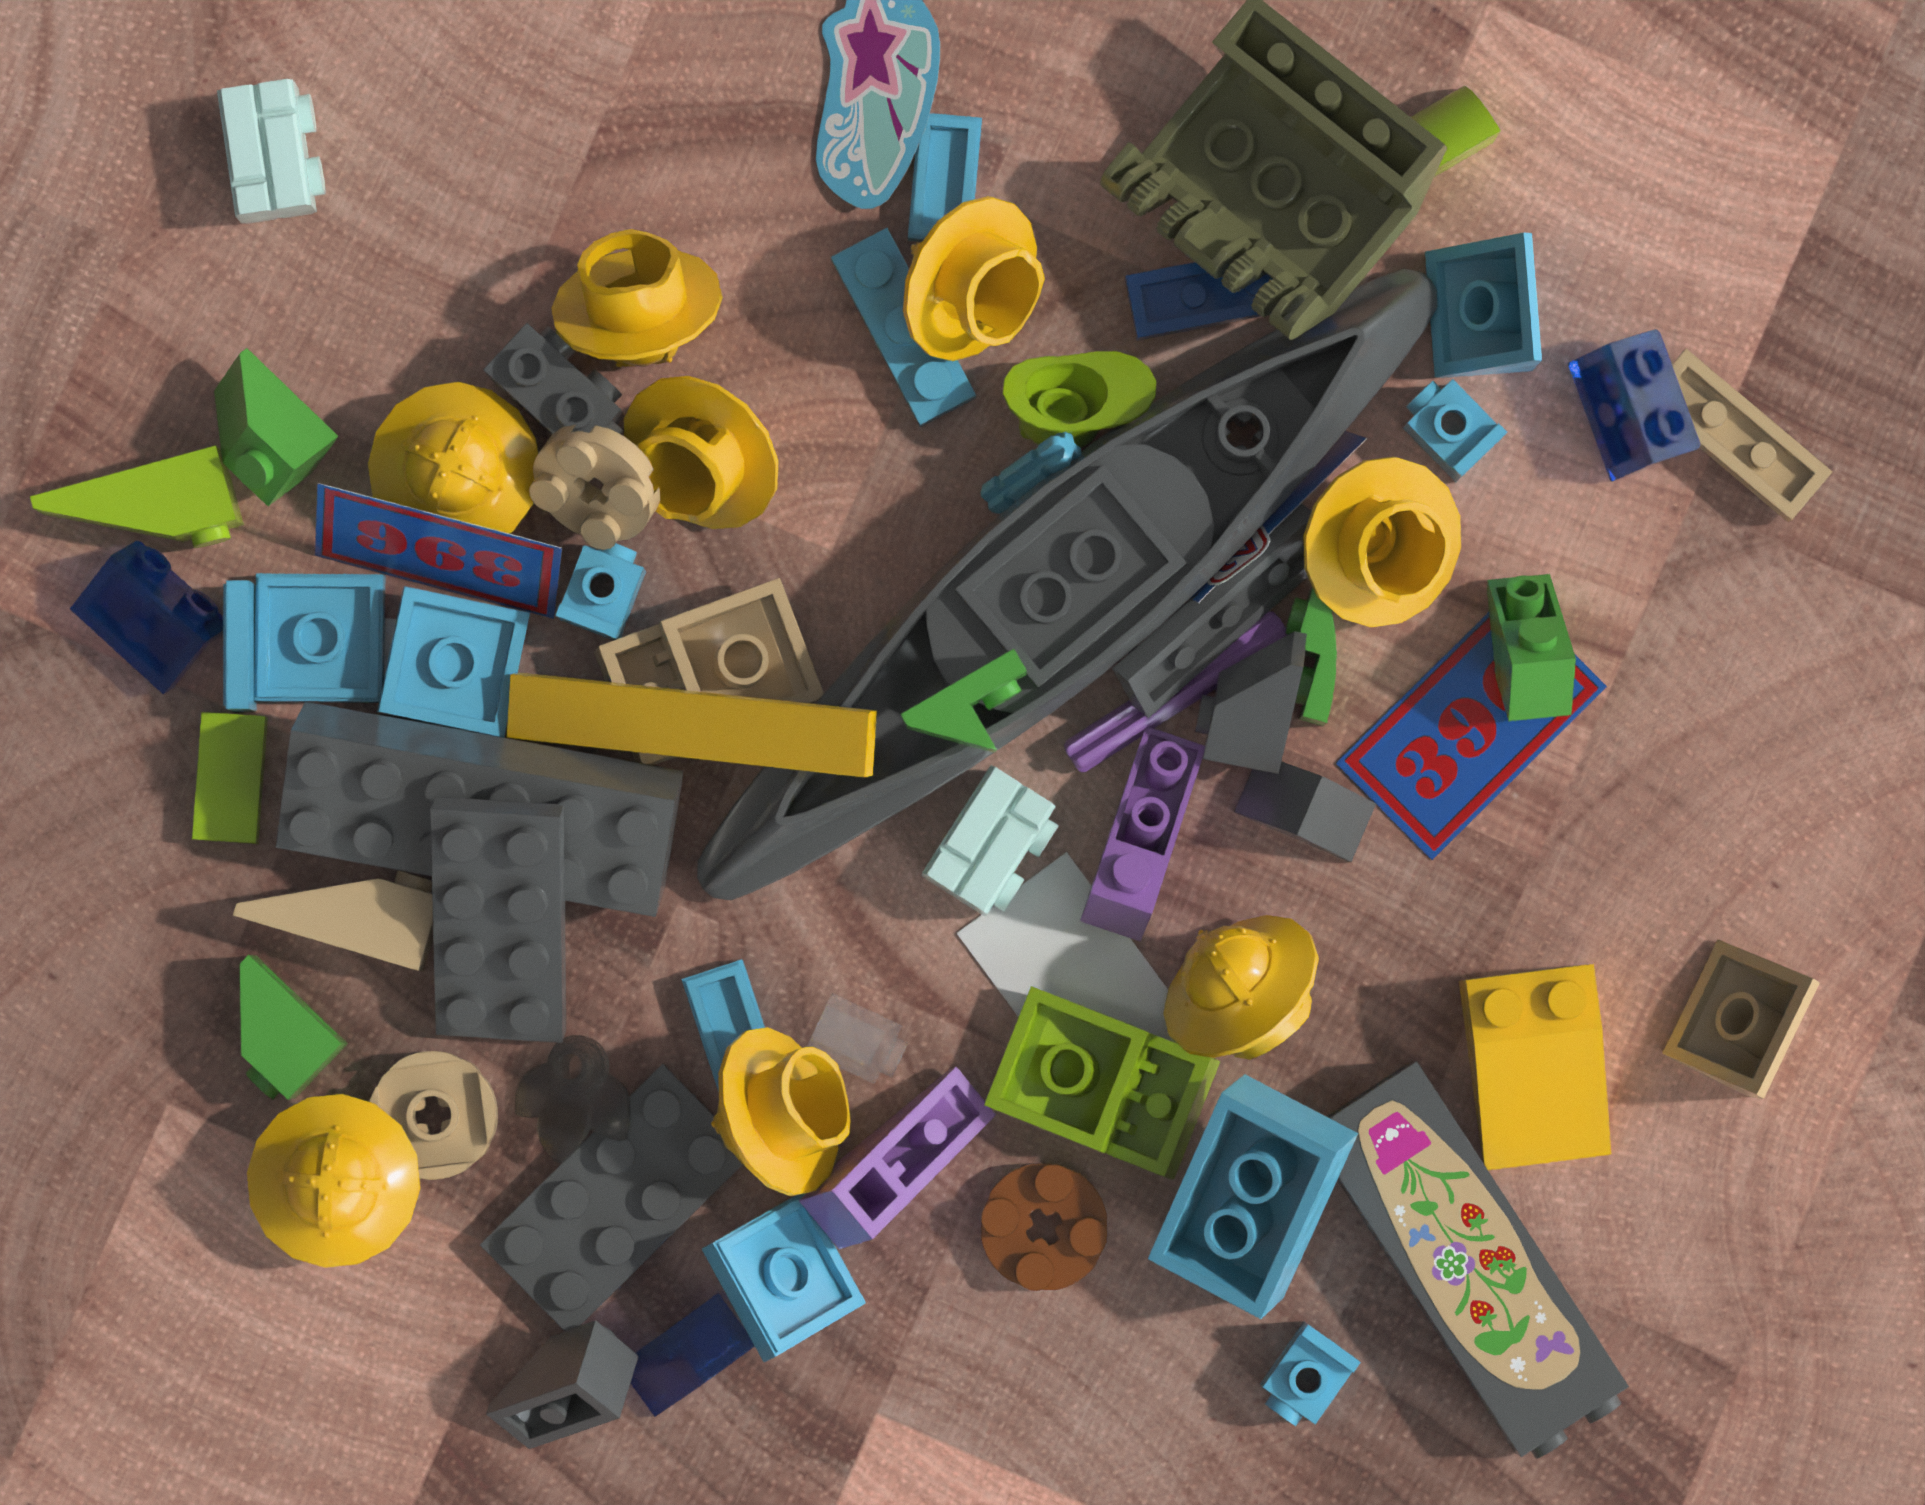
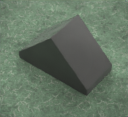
(1307, 809)

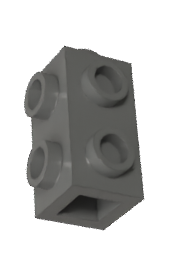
(550, 388)

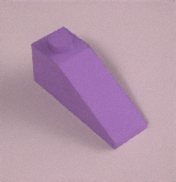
(897, 1160)

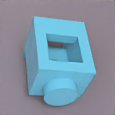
(1452, 452)
(608, 614)
(1307, 1350)

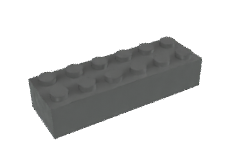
(367, 783)

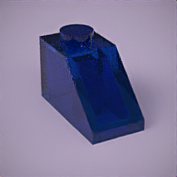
(689, 1353)

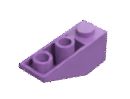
(1143, 834)

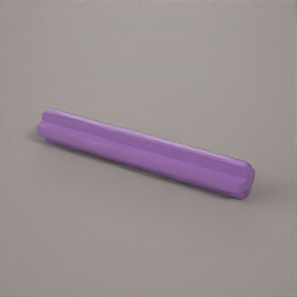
(1127, 723)

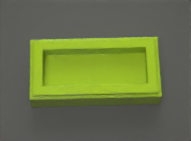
(229, 778)

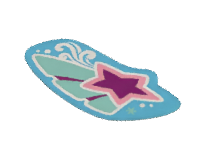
(876, 96)

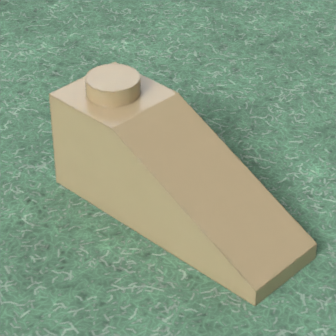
(365, 917)

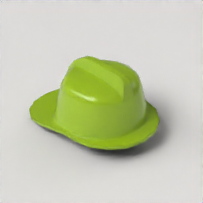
(1078, 394)

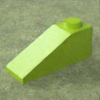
(164, 499)

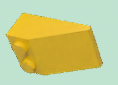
(1537, 1066)

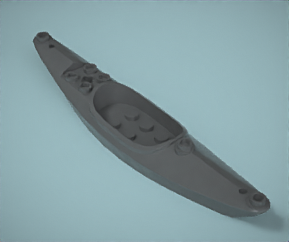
(1080, 572)

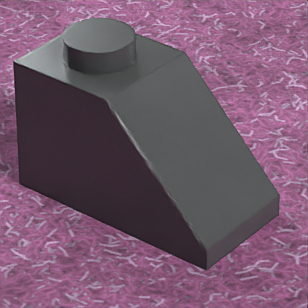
(1254, 706)
(566, 1386)

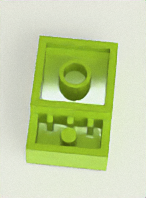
(1101, 1083)

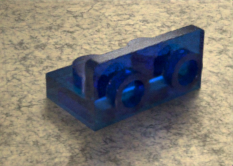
(1634, 404)
(149, 614)

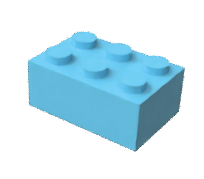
(1252, 1196)

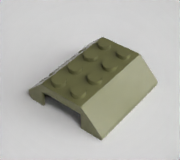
(1281, 171)

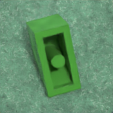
(266, 430)
(281, 1033)

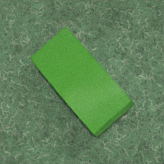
(1316, 683)

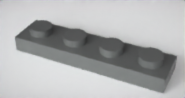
(1206, 629)

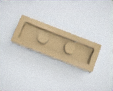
(1748, 441)

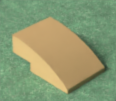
(726, 647)

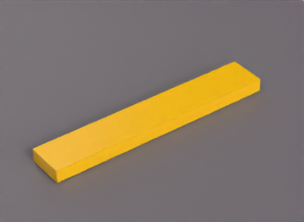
(692, 724)

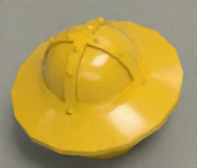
(972, 280)
(635, 301)
(704, 451)
(456, 456)
(1382, 541)
(1242, 988)
(781, 1110)
(333, 1180)

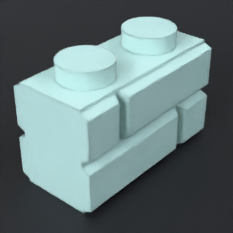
(269, 150)
(990, 841)

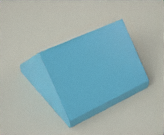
(1485, 307)

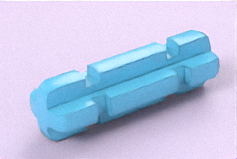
(1028, 471)

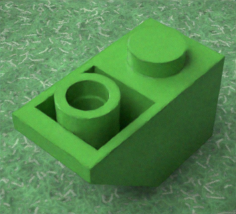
(1530, 647)

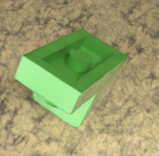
(951, 712)

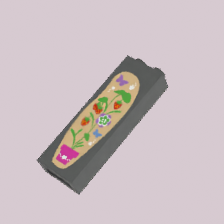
(1473, 1265)

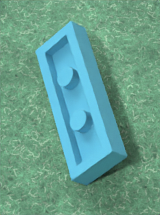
(876, 282)

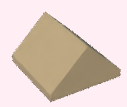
(1740, 1019)

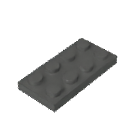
(499, 919)
(614, 1202)

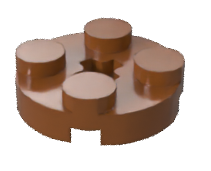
(1079, 1235)

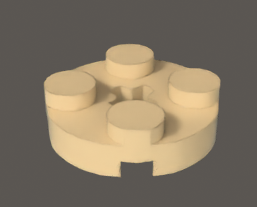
(598, 515)
(456, 1086)

